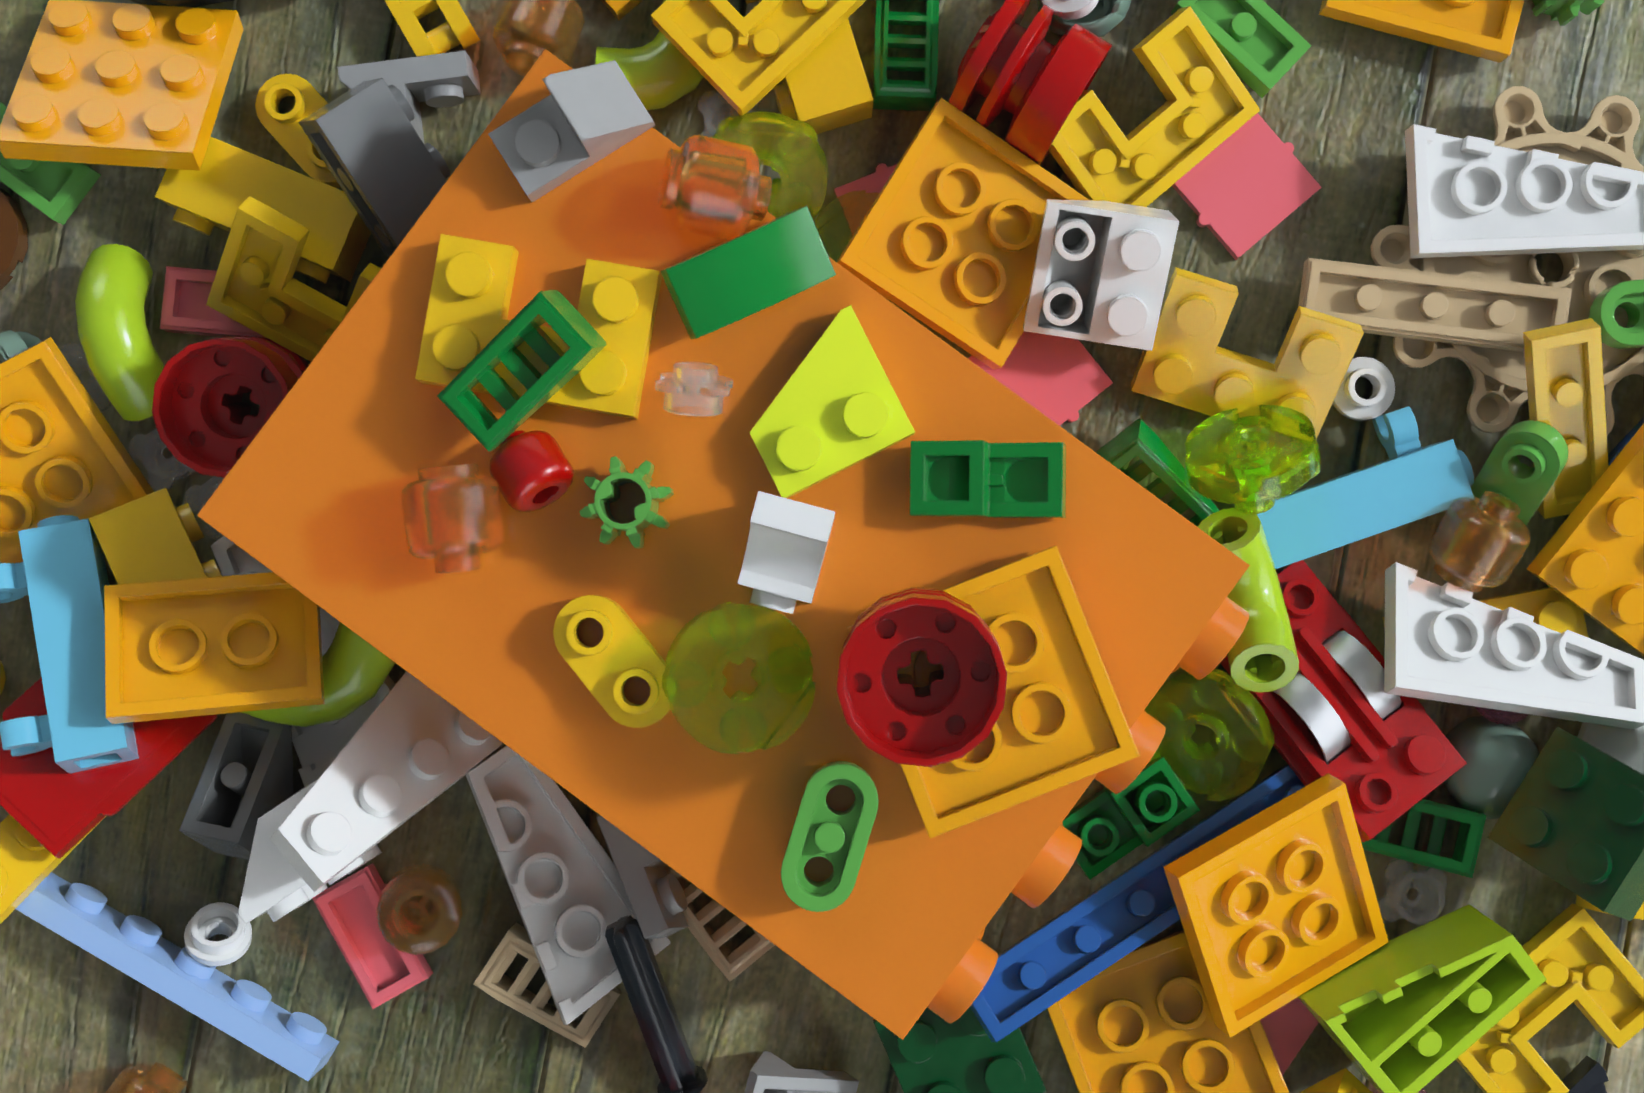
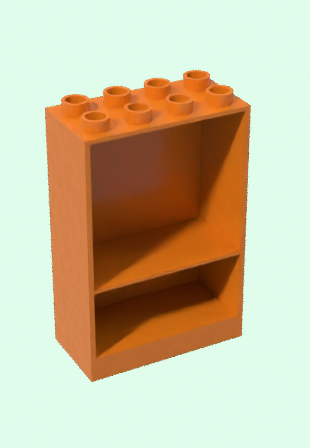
(325, 515)

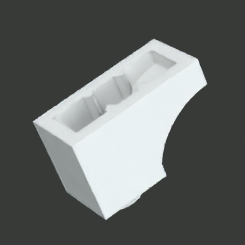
(784, 551)

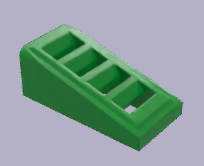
(905, 93)
(567, 322)
(1155, 457)
(1466, 843)

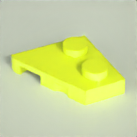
(830, 411)

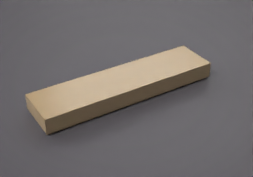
(1432, 303)

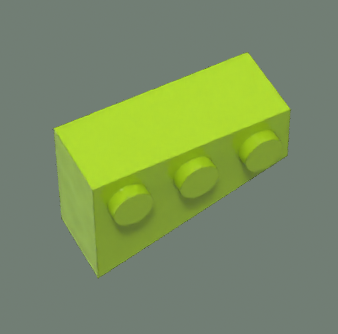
(1424, 998)

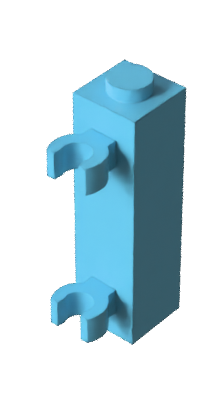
(1371, 499)
(65, 587)

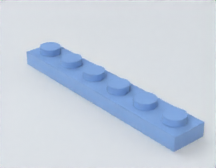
(139, 951)

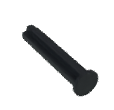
(654, 1008)

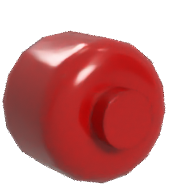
(531, 470)

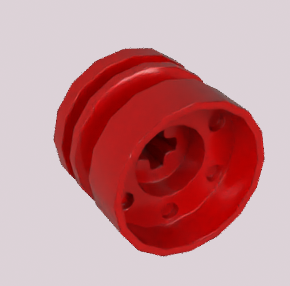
(1027, 75)
(201, 398)
(930, 721)

